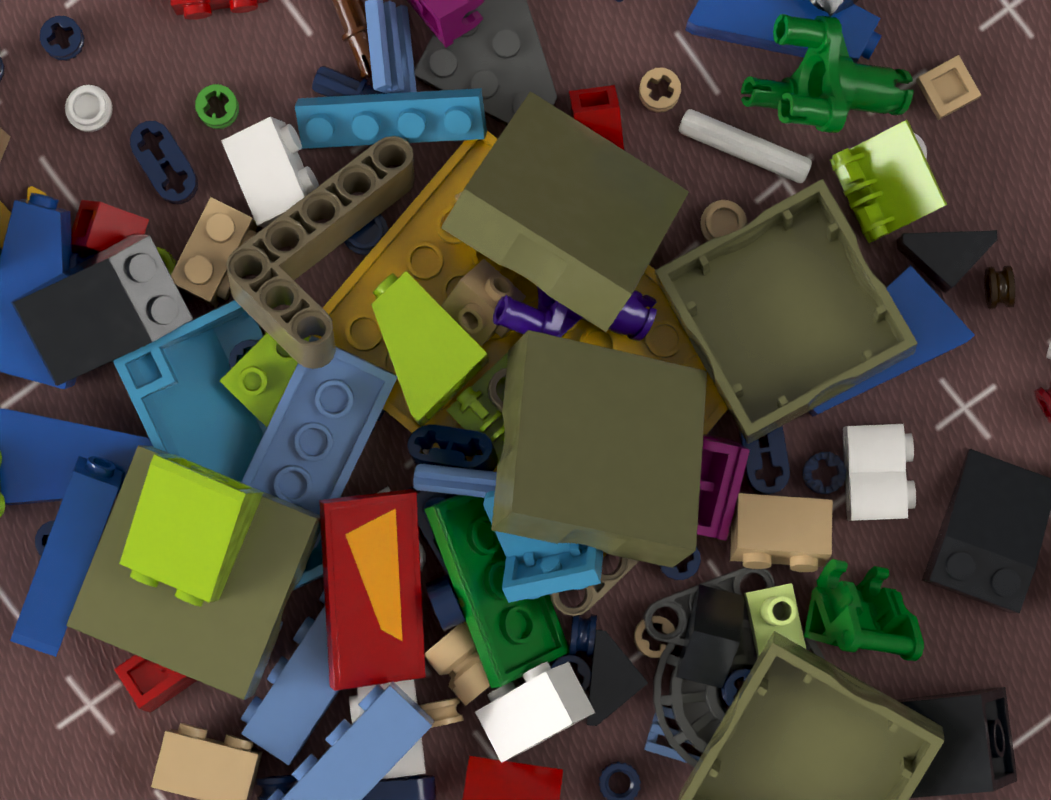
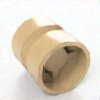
(459, 658)

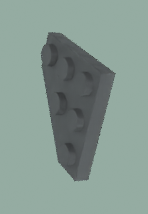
(497, 56)

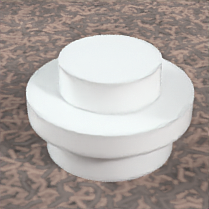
(88, 108)

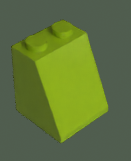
(425, 346)
(188, 528)

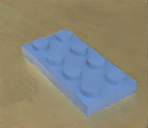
(319, 430)

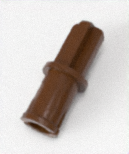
(354, 23)

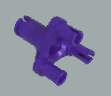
(557, 319)

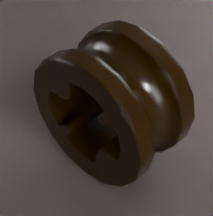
(999, 287)

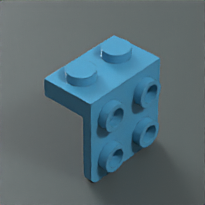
(544, 567)

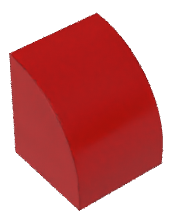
(599, 111)
(103, 225)

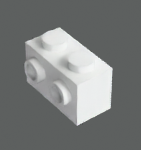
(269, 168)
(534, 711)

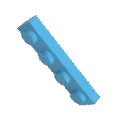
(408, 115)

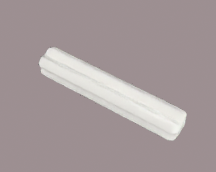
(745, 146)

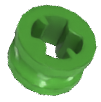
(231, 107)

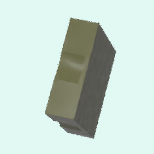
(566, 211)
(785, 312)
(600, 449)
(215, 643)
(812, 736)

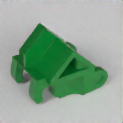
(862, 614)

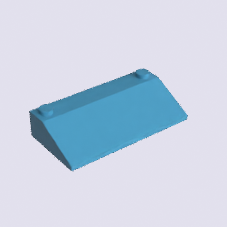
(187, 406)

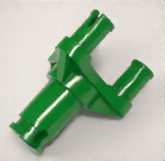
(826, 80)

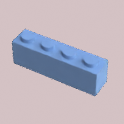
(298, 695)
(361, 750)

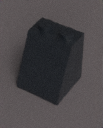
(976, 743)

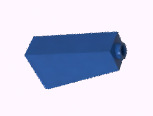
(753, 23)
(33, 253)
(931, 323)
(44, 450)
(67, 554)

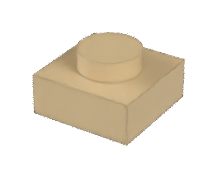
(948, 87)

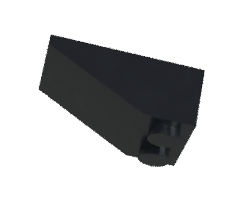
(102, 309)
(991, 532)

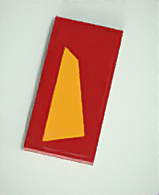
(372, 589)

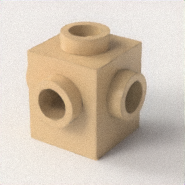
(475, 300)

